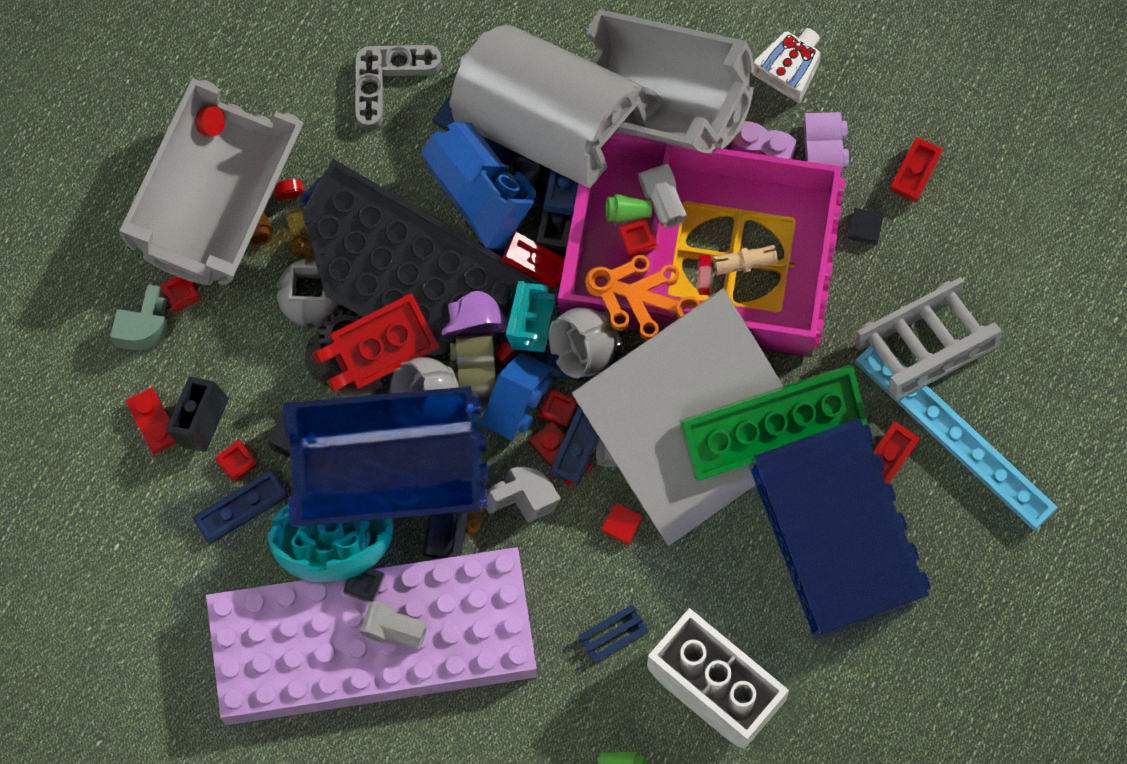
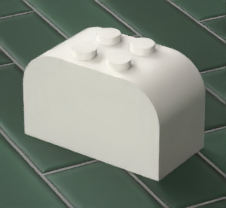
(716, 679)

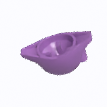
(475, 315)

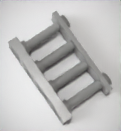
(930, 365)

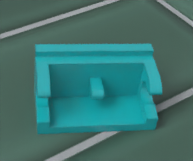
(530, 317)

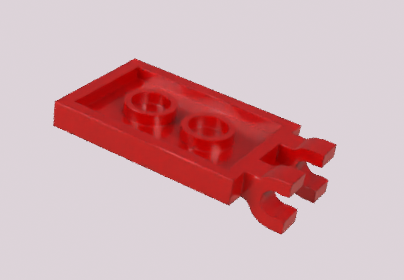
(378, 343)

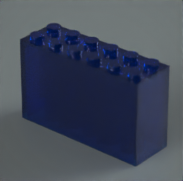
(839, 528)

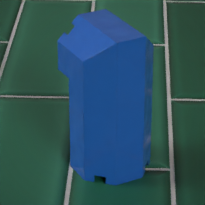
(478, 183)

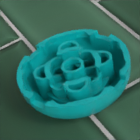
(330, 550)

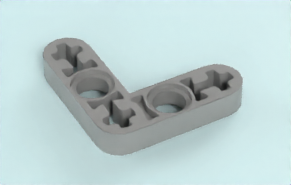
(383, 67)

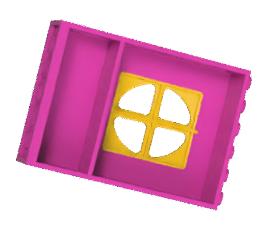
(785, 195)

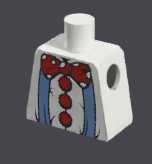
(789, 63)

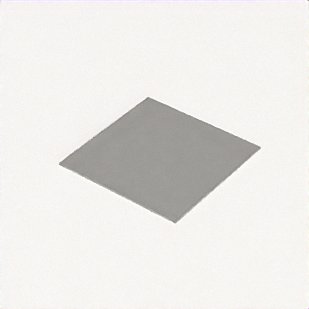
(678, 373)

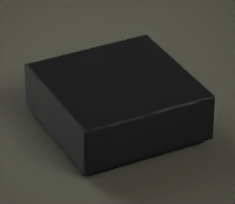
(866, 226)
(365, 586)

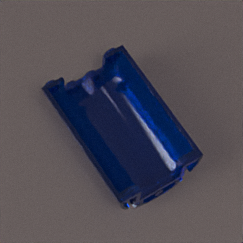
(385, 457)

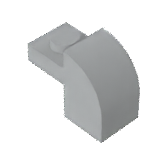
(527, 489)

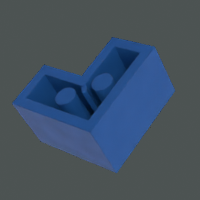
(515, 394)

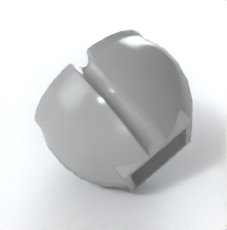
(303, 309)
(583, 341)
(422, 375)

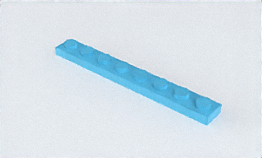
(965, 445)

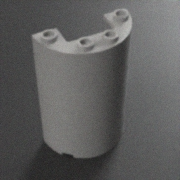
(694, 73)
(545, 101)
(208, 190)

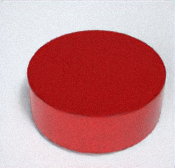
(210, 121)
(288, 189)

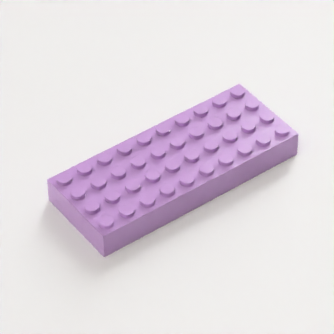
(302, 649)

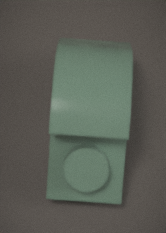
(143, 329)

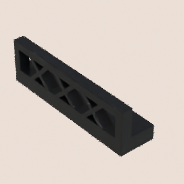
(445, 535)

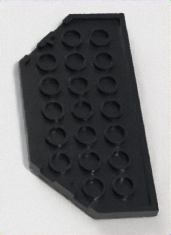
(382, 248)

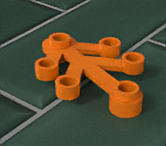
(637, 293)

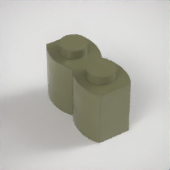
(475, 362)

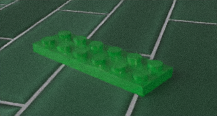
(738, 431)

